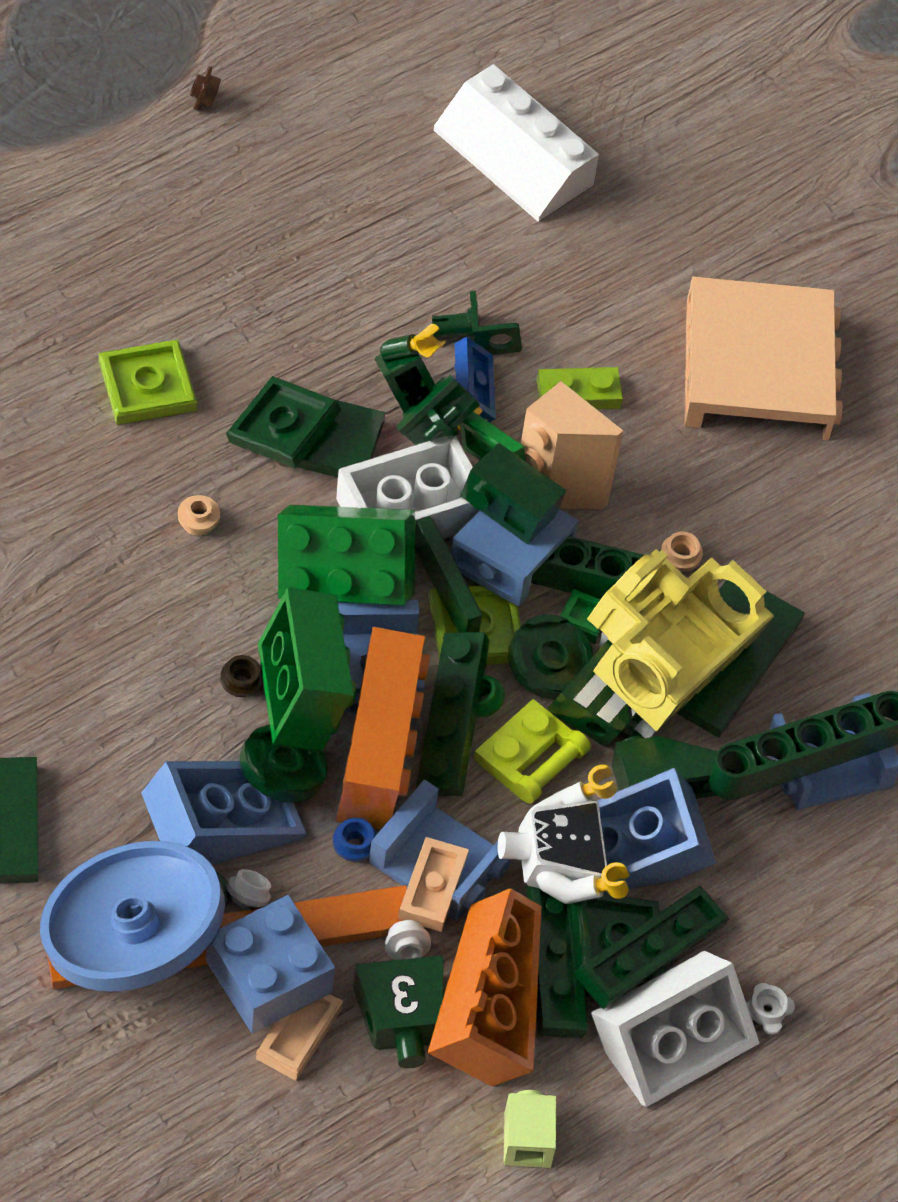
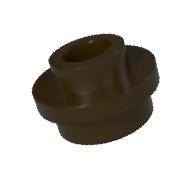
(242, 666)

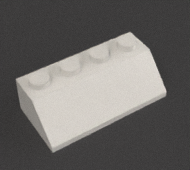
(517, 143)

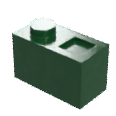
(513, 493)

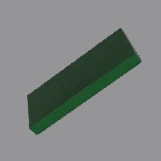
(727, 692)

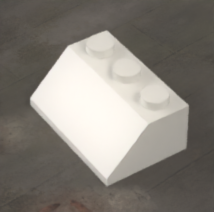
(677, 1027)

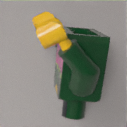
(405, 369)

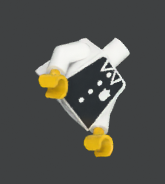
(565, 844)

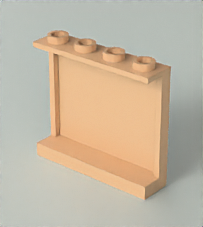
(762, 352)

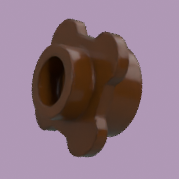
(205, 89)

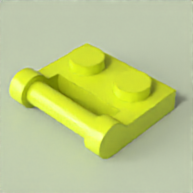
(522, 742)

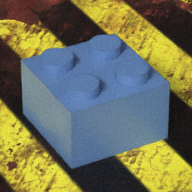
(270, 964)

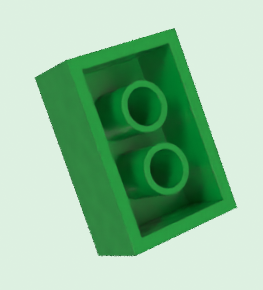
(348, 552)
(305, 669)

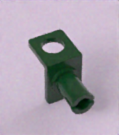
(469, 325)

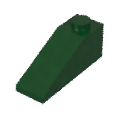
(644, 758)

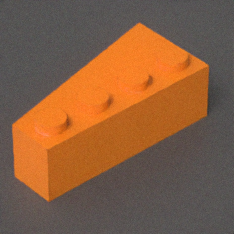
(382, 727)
(492, 991)

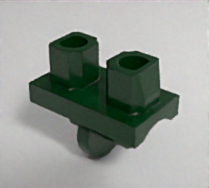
(438, 413)

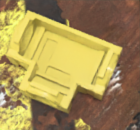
(672, 632)

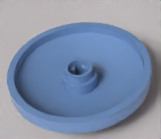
(132, 916)

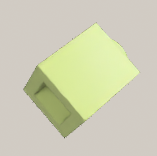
(530, 1129)

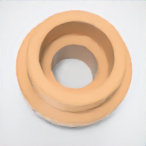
(199, 523)
(683, 543)

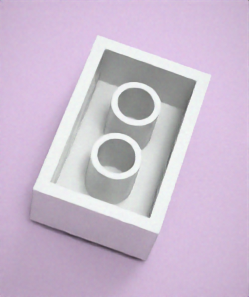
(414, 478)

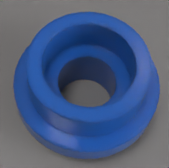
(353, 829)

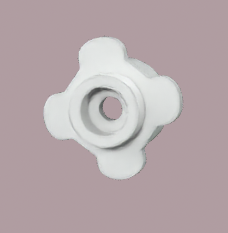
(776, 999)

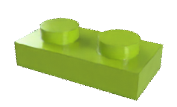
(595, 385)

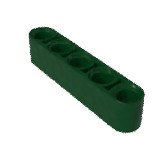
(589, 567)
(797, 758)

